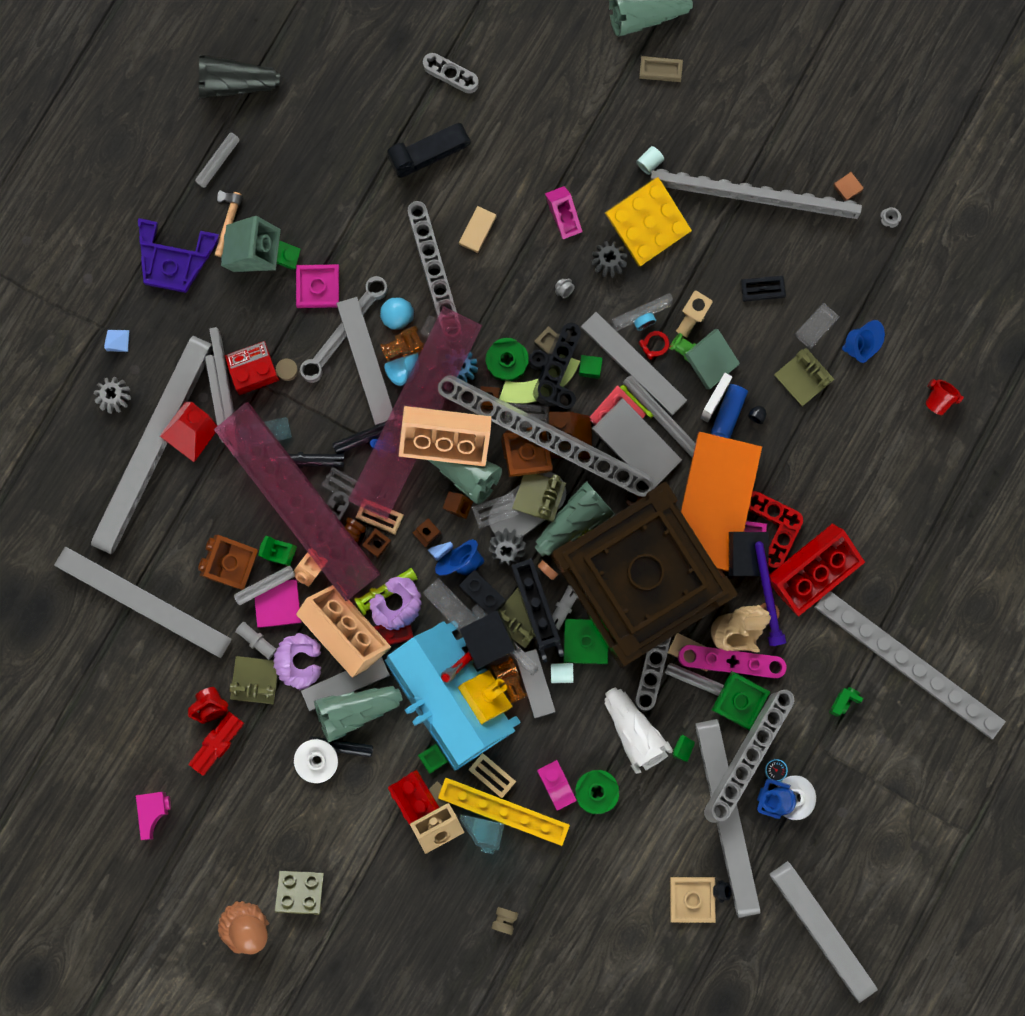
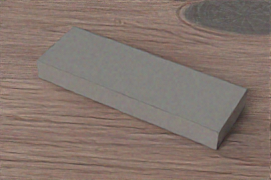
(537, 688)

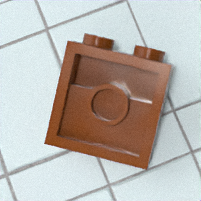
(525, 456)
(227, 562)

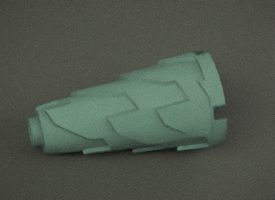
(635, 15)
(471, 479)
(580, 515)
(351, 710)

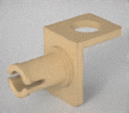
(693, 316)

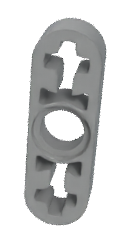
(466, 74)

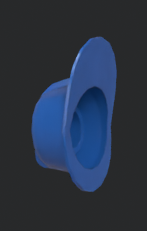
(865, 341)
(461, 560)

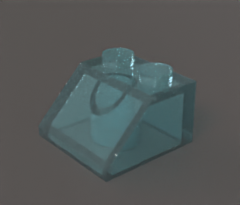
(484, 833)

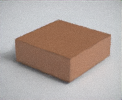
(848, 186)

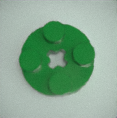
(516, 367)
(609, 789)

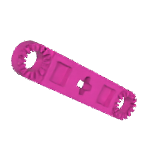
(716, 660)

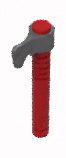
(450, 673)

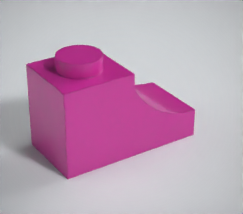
(564, 212)
(556, 785)
(150, 810)

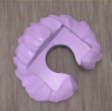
(406, 613)
(284, 661)

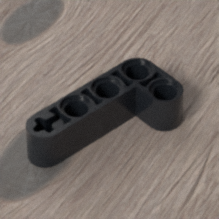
(428, 150)
(560, 366)

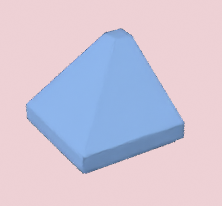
(117, 340)
(440, 550)

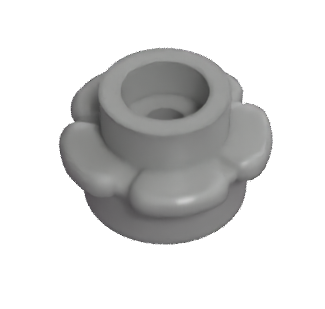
(890, 212)
(564, 288)

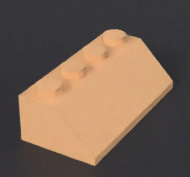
(343, 630)

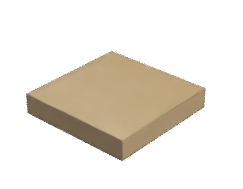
(692, 900)

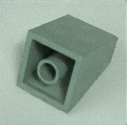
(250, 245)

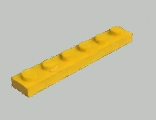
(503, 811)

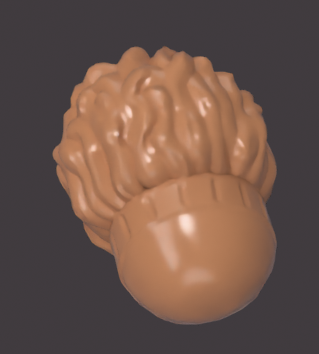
(243, 928)

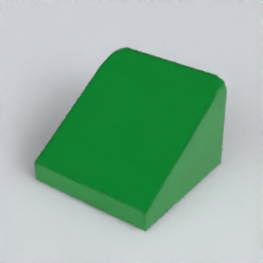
(590, 366)
(683, 748)

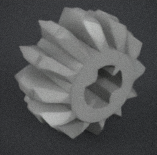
(108, 402)

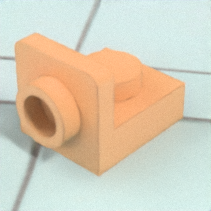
(307, 570)

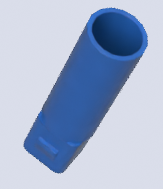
(729, 411)

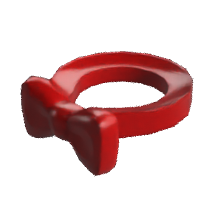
(650, 354)

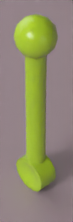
(624, 388)

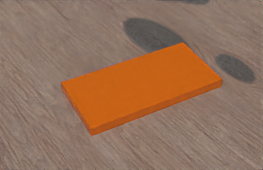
(719, 492)

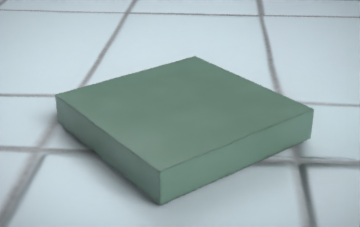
(712, 359)

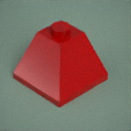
(189, 430)

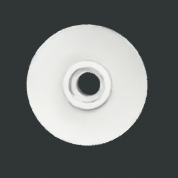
(313, 771)
(801, 786)

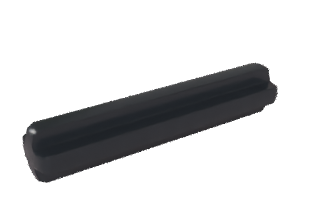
(358, 439)
(349, 747)

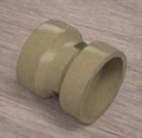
(504, 915)

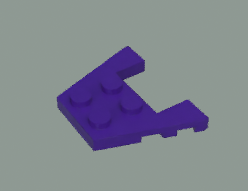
(172, 266)

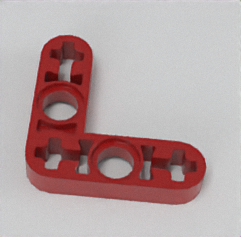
(784, 527)

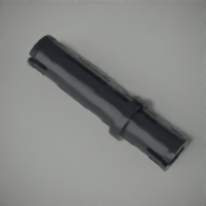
(317, 460)

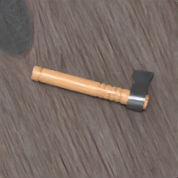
(235, 201)

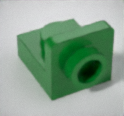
(841, 703)

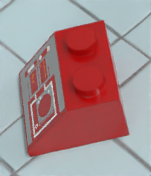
(251, 368)

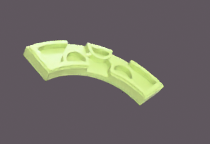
(523, 391)

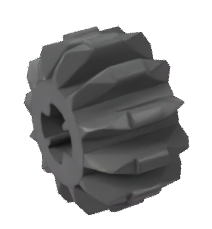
(603, 254)
(508, 540)

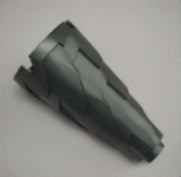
(230, 77)

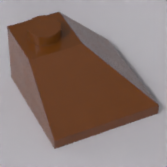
(574, 425)

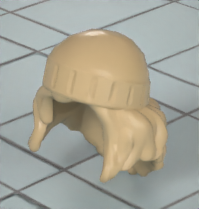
(740, 629)

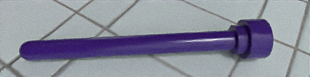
(776, 636)

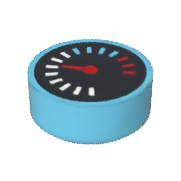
(644, 321)
(776, 769)

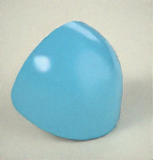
(400, 369)

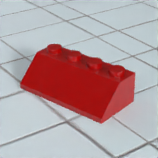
(816, 569)

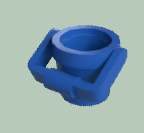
(777, 801)

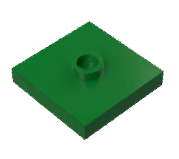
(584, 643)
(740, 700)

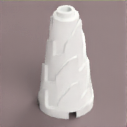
(639, 738)

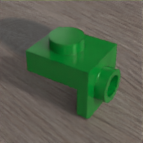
(287, 255)
(277, 551)

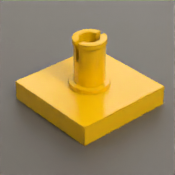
(485, 696)

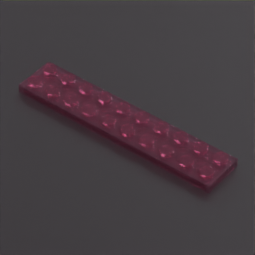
(441, 356)
(297, 501)

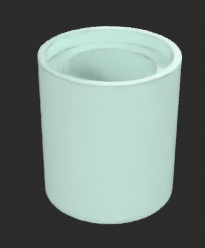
(650, 160)
(562, 673)

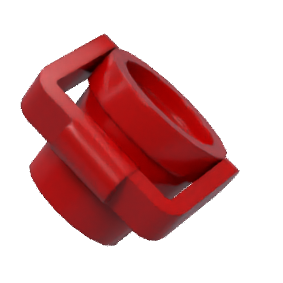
(942, 396)
(209, 705)

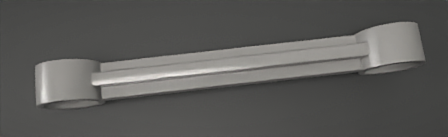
(339, 334)

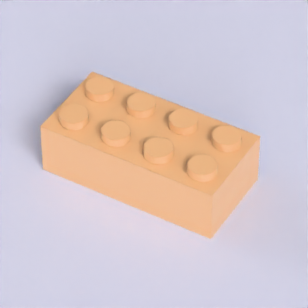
(445, 436)

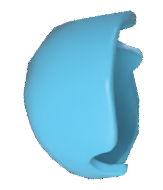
(396, 313)

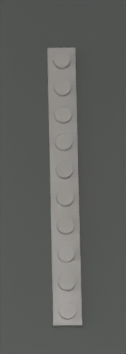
(762, 195)
(910, 664)

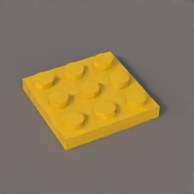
(648, 221)

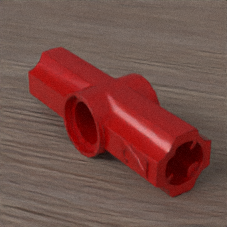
(216, 743)

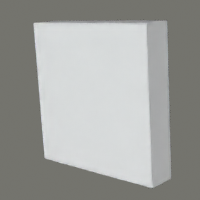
(716, 397)

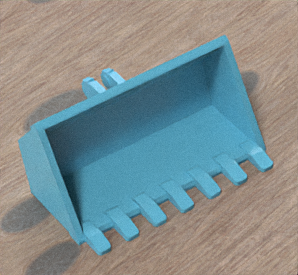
(440, 704)

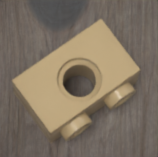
(437, 828)

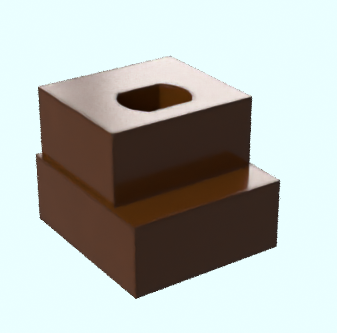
(492, 391)
(457, 504)
(376, 535)
(422, 538)

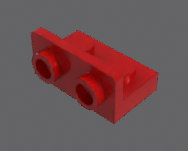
(413, 797)

